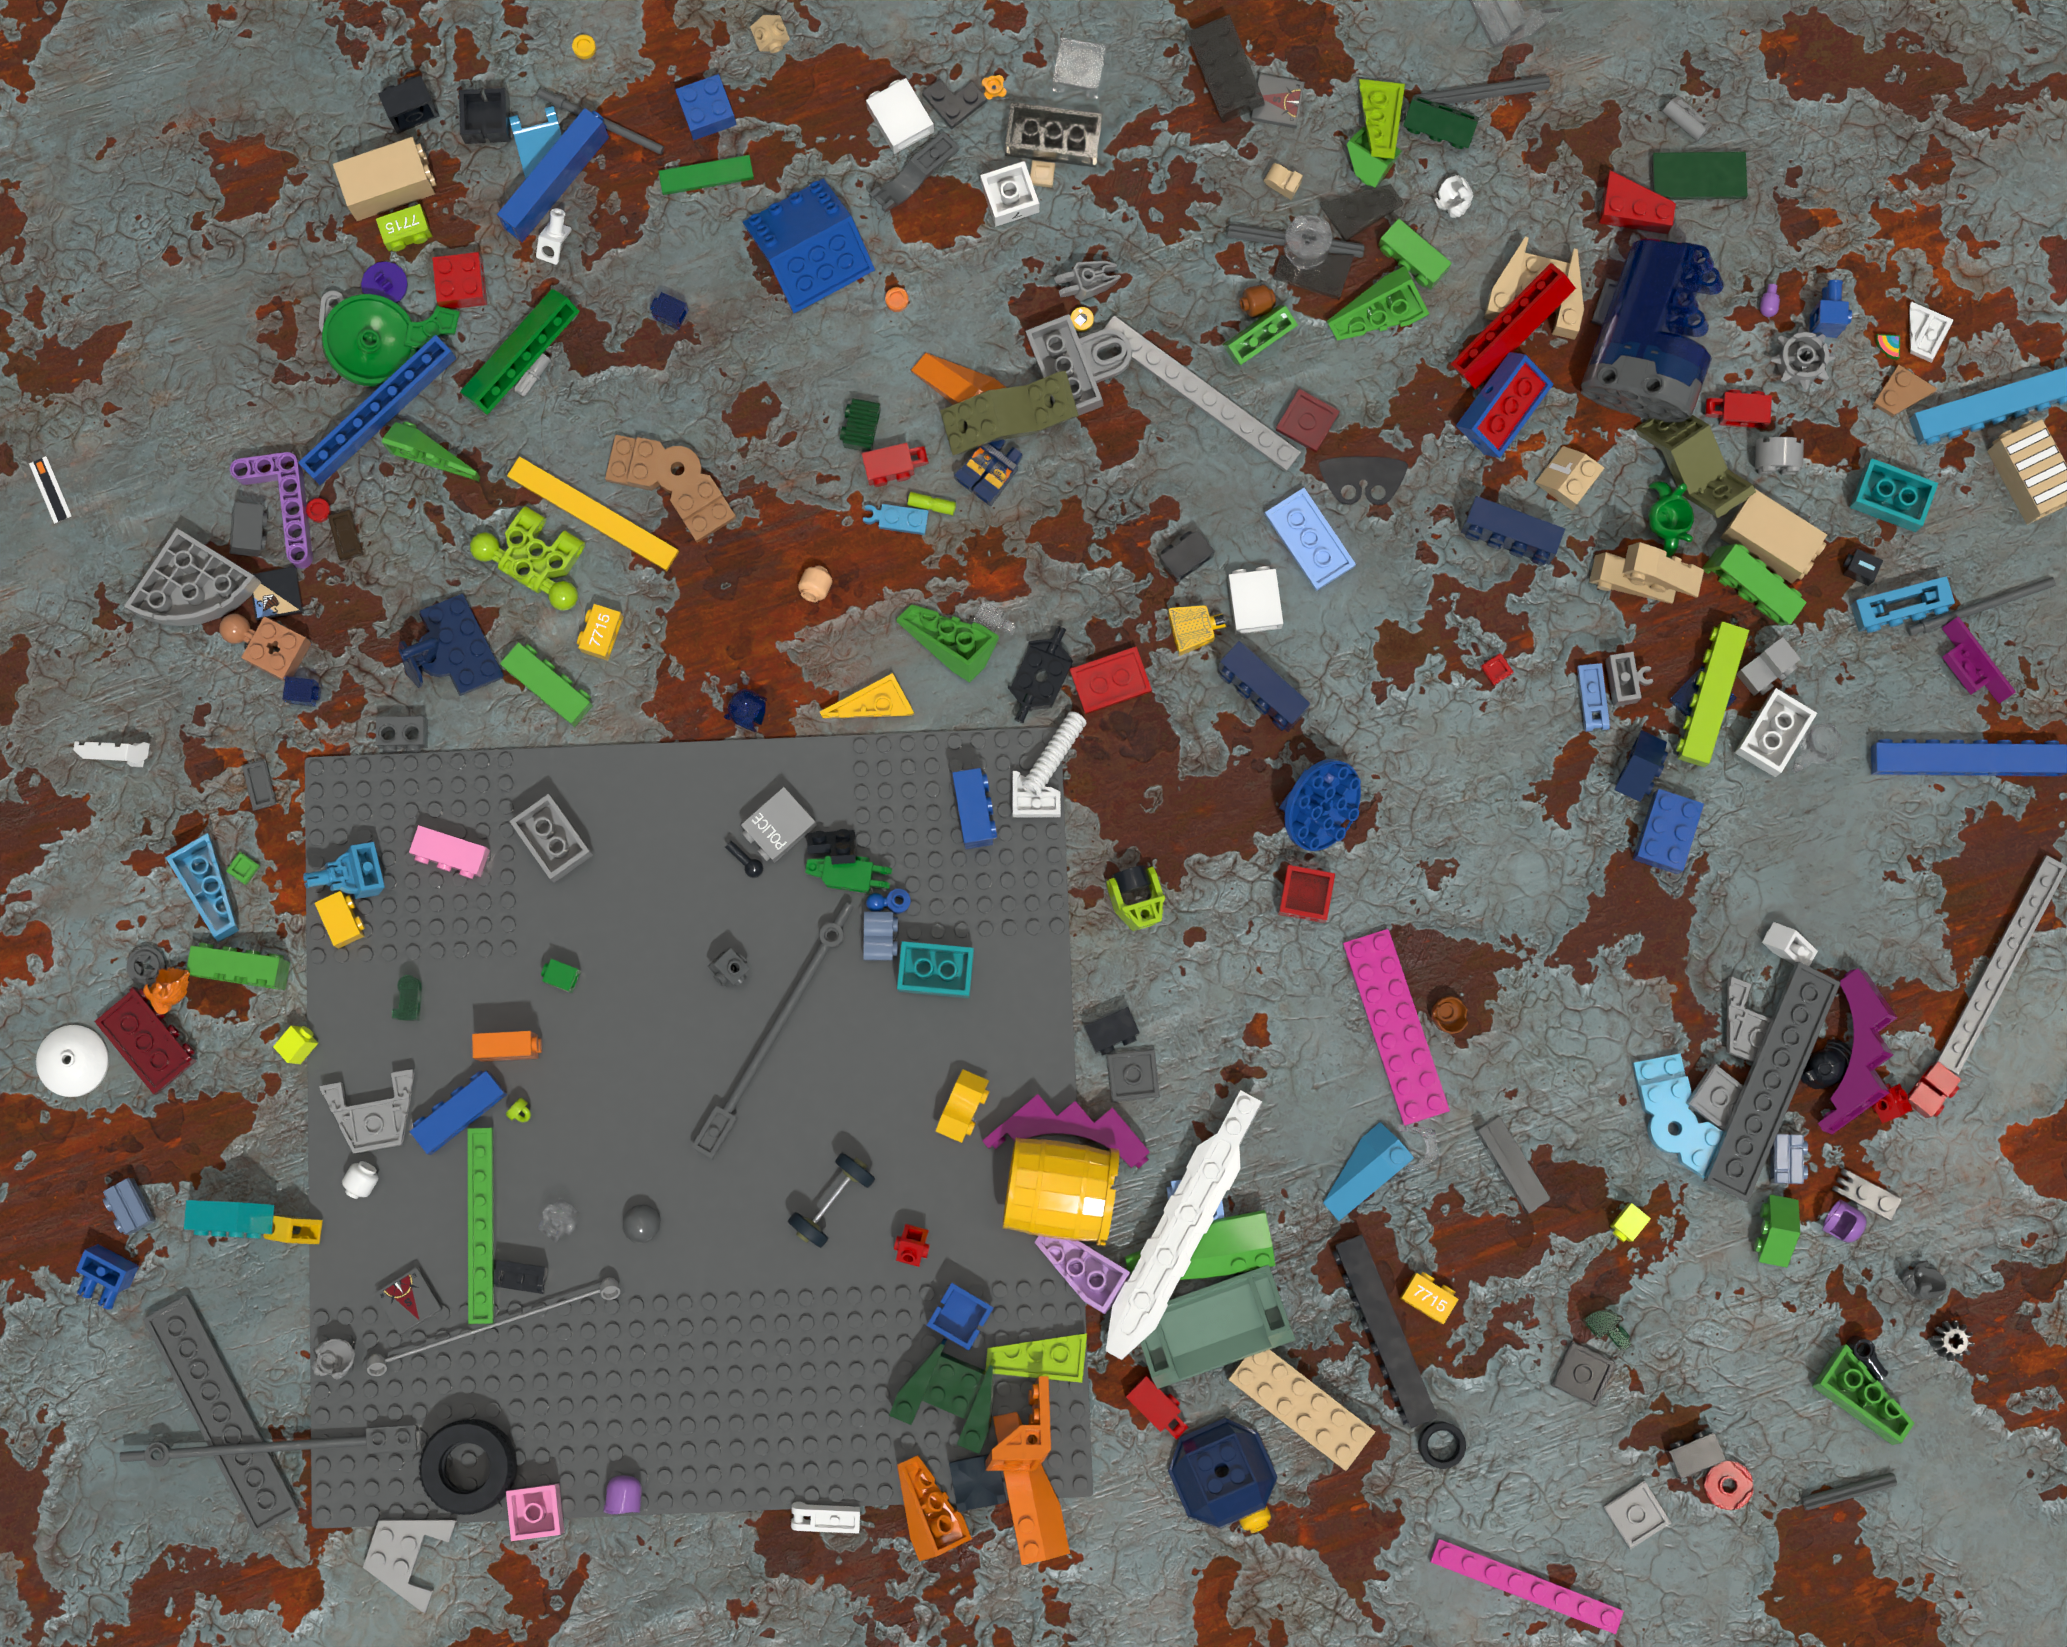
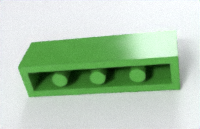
(546, 684)

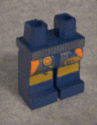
(989, 471)

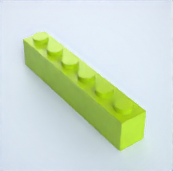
(1712, 695)

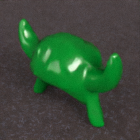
(1671, 516)

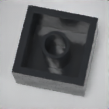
(408, 104)

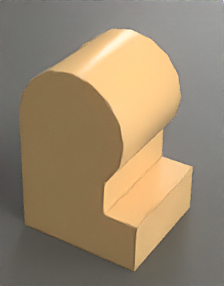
(1283, 181)

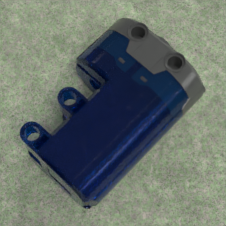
(1640, 354)

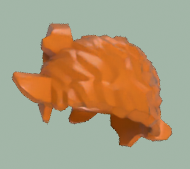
(168, 989)

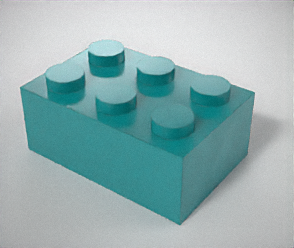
(1893, 495)
(935, 969)
(228, 1217)

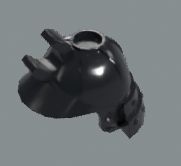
(1827, 1065)

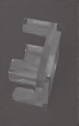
(1079, 66)

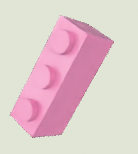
(449, 852)

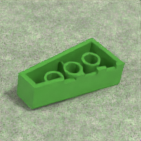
(1859, 1394)

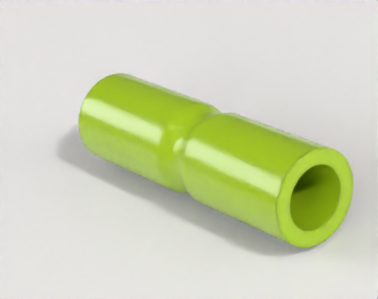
(935, 504)

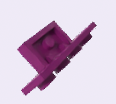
(1973, 664)

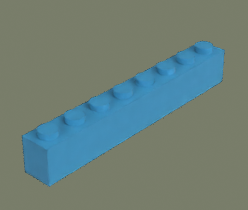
(1990, 407)

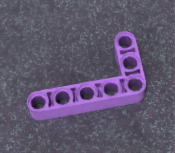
(288, 499)

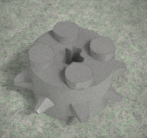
(1812, 349)

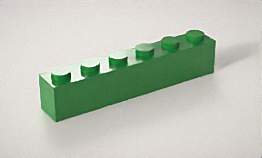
(519, 351)

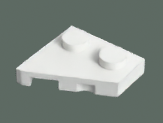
(1029, 805)

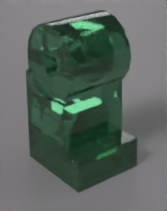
(410, 999)

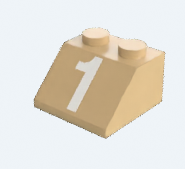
(1569, 476)

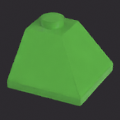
(1368, 168)

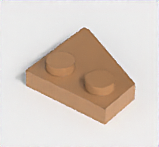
(1902, 391)

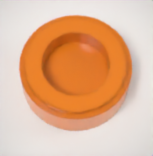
(896, 299)

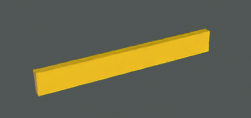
(593, 513)

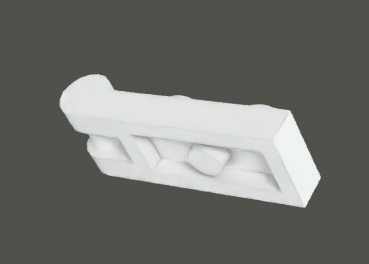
(825, 1518)

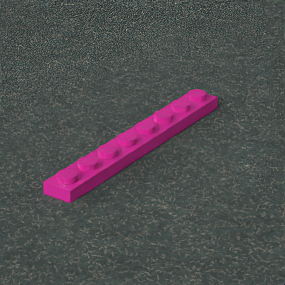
(1526, 1586)

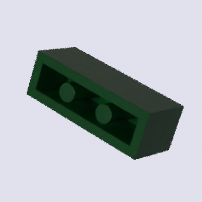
(1440, 122)

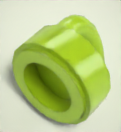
(516, 1108)

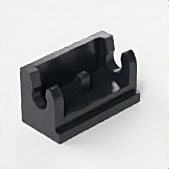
(520, 1276)

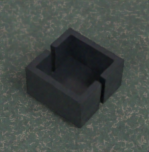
(484, 119)

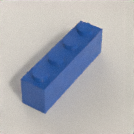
(458, 1112)

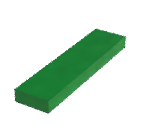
(706, 175)

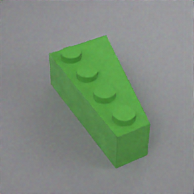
(1755, 583)
(238, 967)

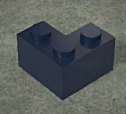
(1642, 766)

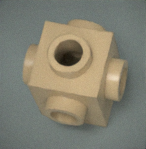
(770, 33)

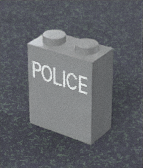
(778, 825)

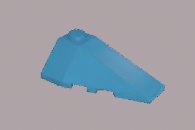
(1369, 1167)

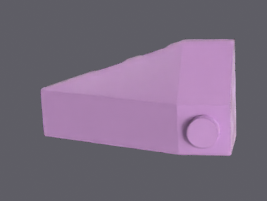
(1086, 1271)

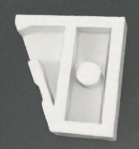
(1927, 331)

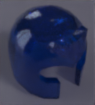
(746, 708)

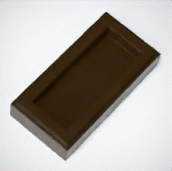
(345, 535)

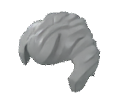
(333, 1358)

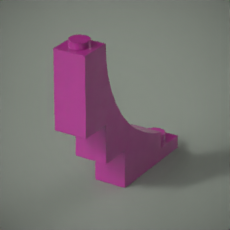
(1861, 1083)
(1039, 1120)

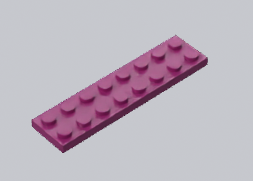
(1396, 1027)

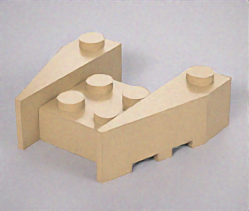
(1522, 271)
(1646, 574)

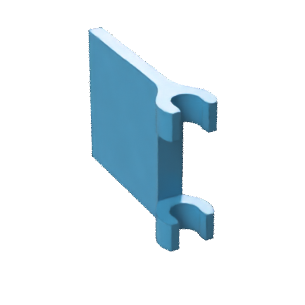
(536, 140)

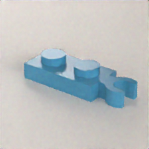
(898, 518)

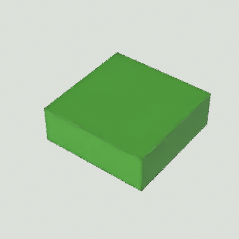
(243, 868)

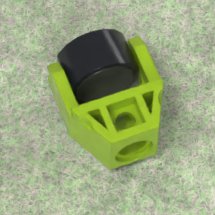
(1132, 880)

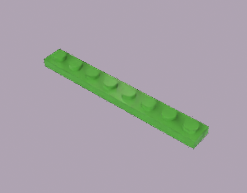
(480, 1226)

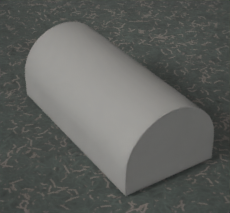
(1687, 118)

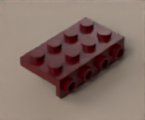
(146, 1040)

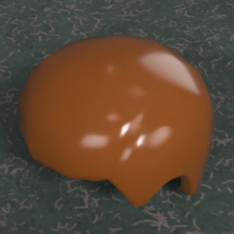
(1449, 1015)

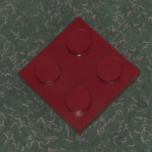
(1307, 420)

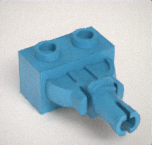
(352, 873)

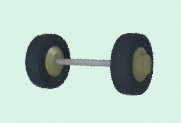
(807, 1228)

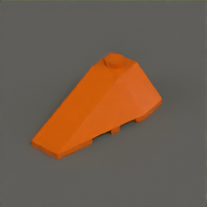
(930, 1517)

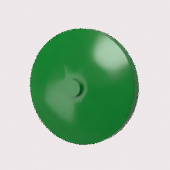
(366, 339)

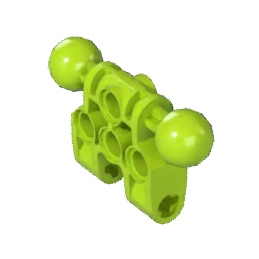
(529, 525)

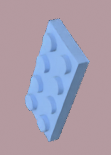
(1310, 539)

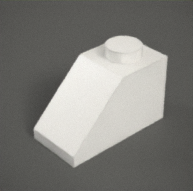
(1789, 944)

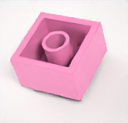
(535, 1512)

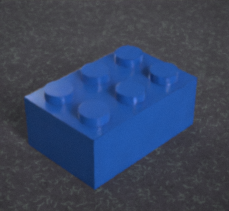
(974, 808)
(1668, 831)

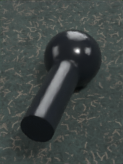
(753, 867)

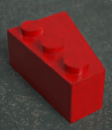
(1635, 206)

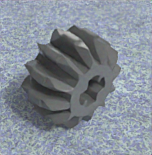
(1956, 1332)

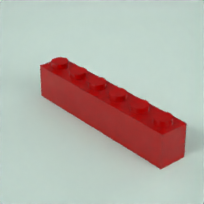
(1513, 325)

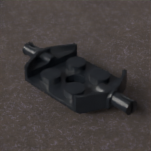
(1041, 656)

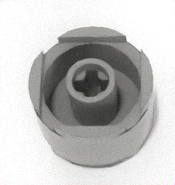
(1779, 454)

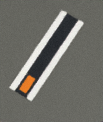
(50, 490)

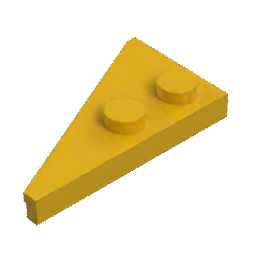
(876, 700)

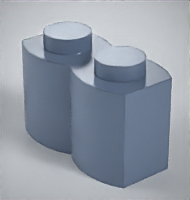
(879, 936)

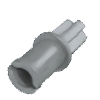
(532, 375)

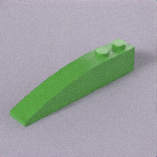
(1228, 1247)

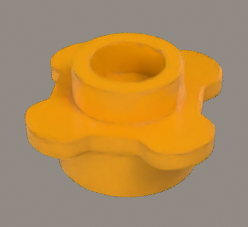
(994, 81)

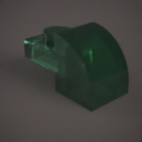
(1603, 1323)

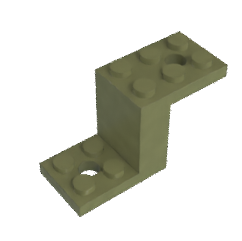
(1009, 413)
(1698, 463)

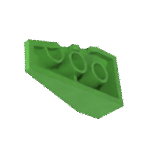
(956, 644)

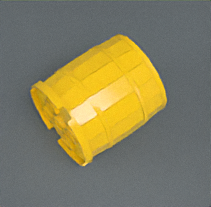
(1061, 1190)

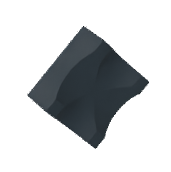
(976, 1486)

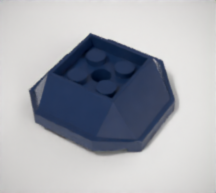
(1229, 1498)

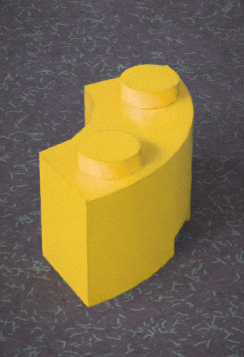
(962, 1106)

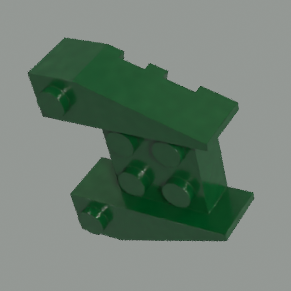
(953, 1388)

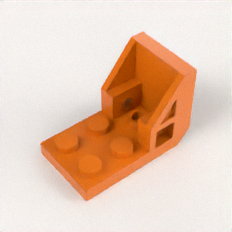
(1015, 1450)

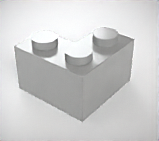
(1773, 663)

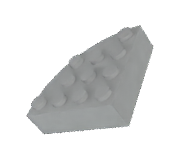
(190, 585)

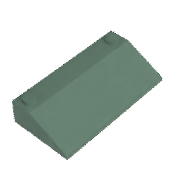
(1217, 1327)

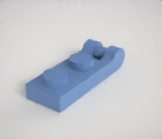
(1593, 696)

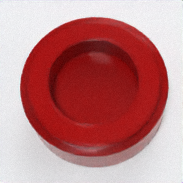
(318, 510)

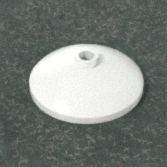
(87, 1064)

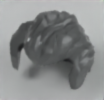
(1924, 1282)

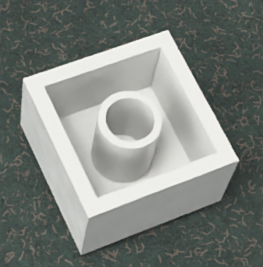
(1009, 193)

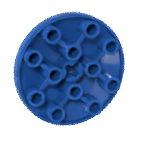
(1321, 803)

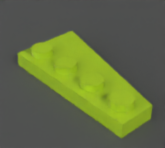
(1382, 115)
(1054, 1357)

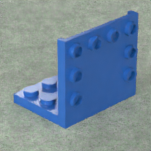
(810, 244)

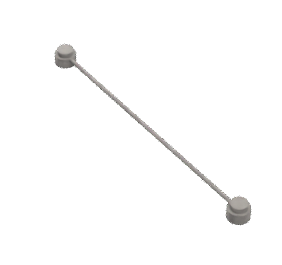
(377, 1363)

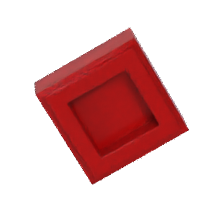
(1496, 669)

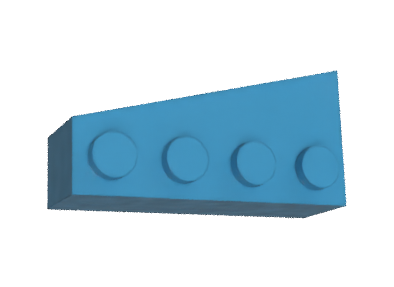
(202, 879)

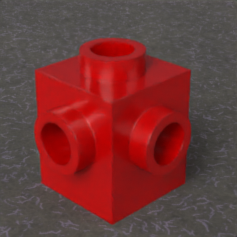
(1893, 1104)
(912, 1245)

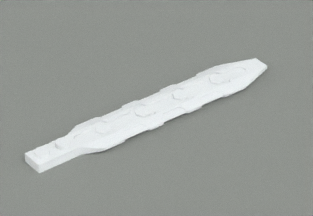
(1179, 1231)

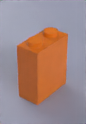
(506, 1046)

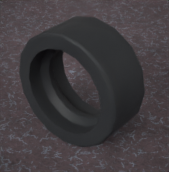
(1460, 1442)

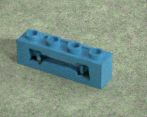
(1866, 616)

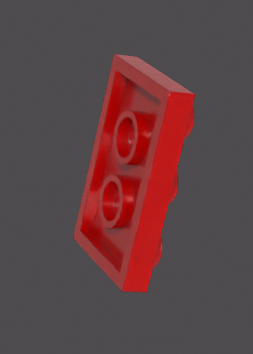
(1110, 680)

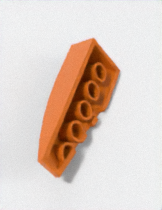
(1033, 1506)

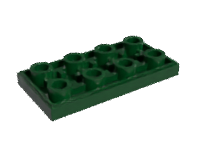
(1700, 175)

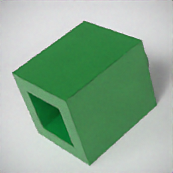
(560, 975)

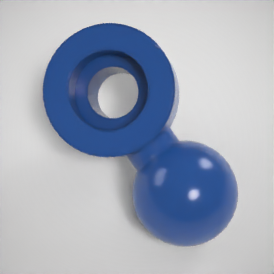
(876, 902)

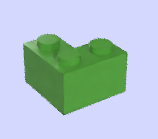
(1778, 1230)

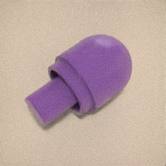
(1770, 301)

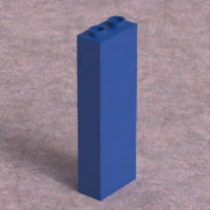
(553, 174)

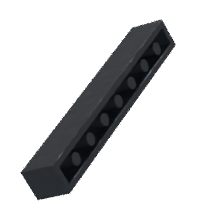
(1385, 1332)

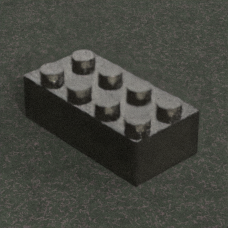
(1226, 68)
(1053, 134)

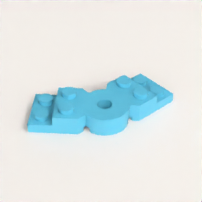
(1664, 1095)

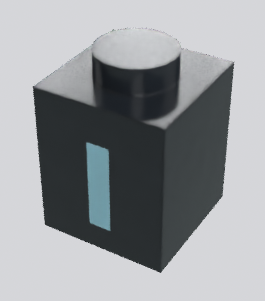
(1862, 567)

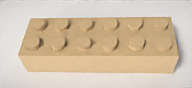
(1302, 1407)

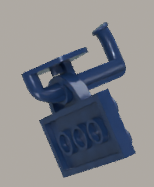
(455, 644)

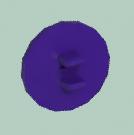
(385, 280)

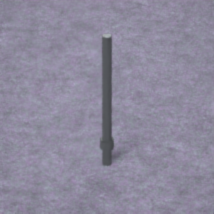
(560, 102)

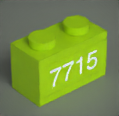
(404, 228)

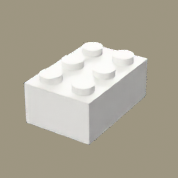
(1775, 732)

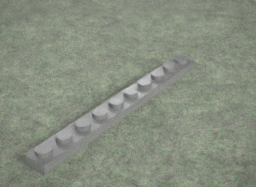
(1207, 398)
(2001, 964)

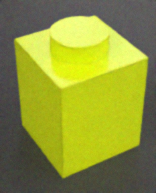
(296, 1044)
(1629, 1223)

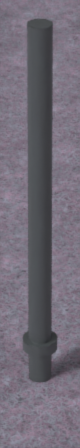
(1925, 625)

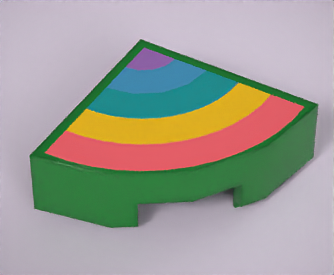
(1889, 345)

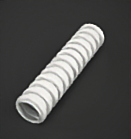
(1054, 753)

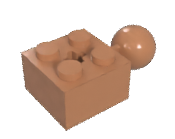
(262, 642)

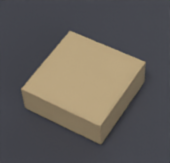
(1042, 173)

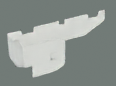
(133, 754)

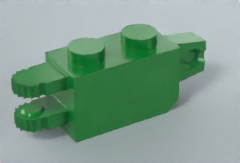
(848, 876)

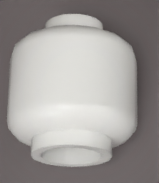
(360, 1180)

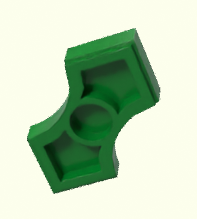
(440, 323)

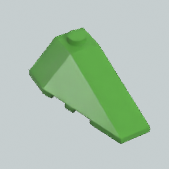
(1385, 304)
(412, 444)

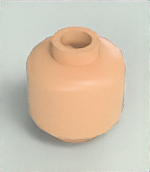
(815, 583)

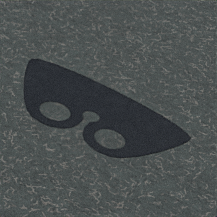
(1351, 470)

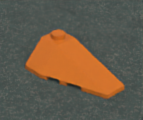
(953, 380)

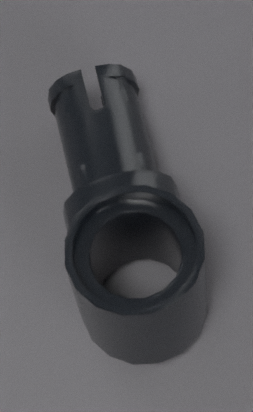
(1867, 1356)

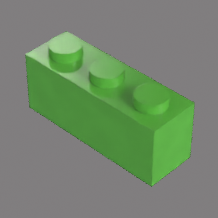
(1415, 254)
(1260, 334)

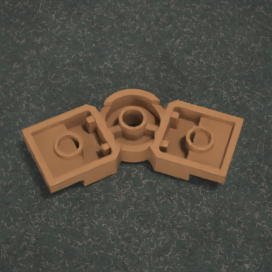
(694, 495)

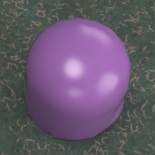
(1845, 1222)
(623, 1495)

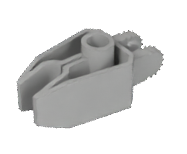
(1088, 279)

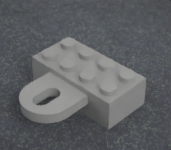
(1060, 349)

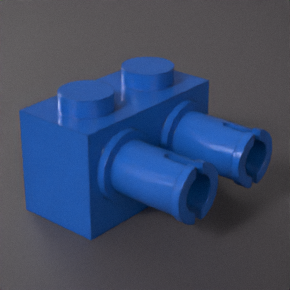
(1831, 313)
(107, 1269)

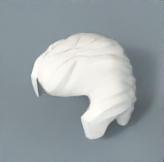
(1454, 196)

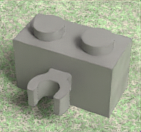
(1625, 679)

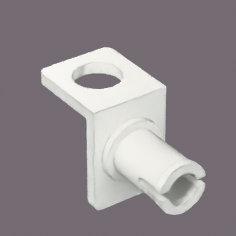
(553, 236)

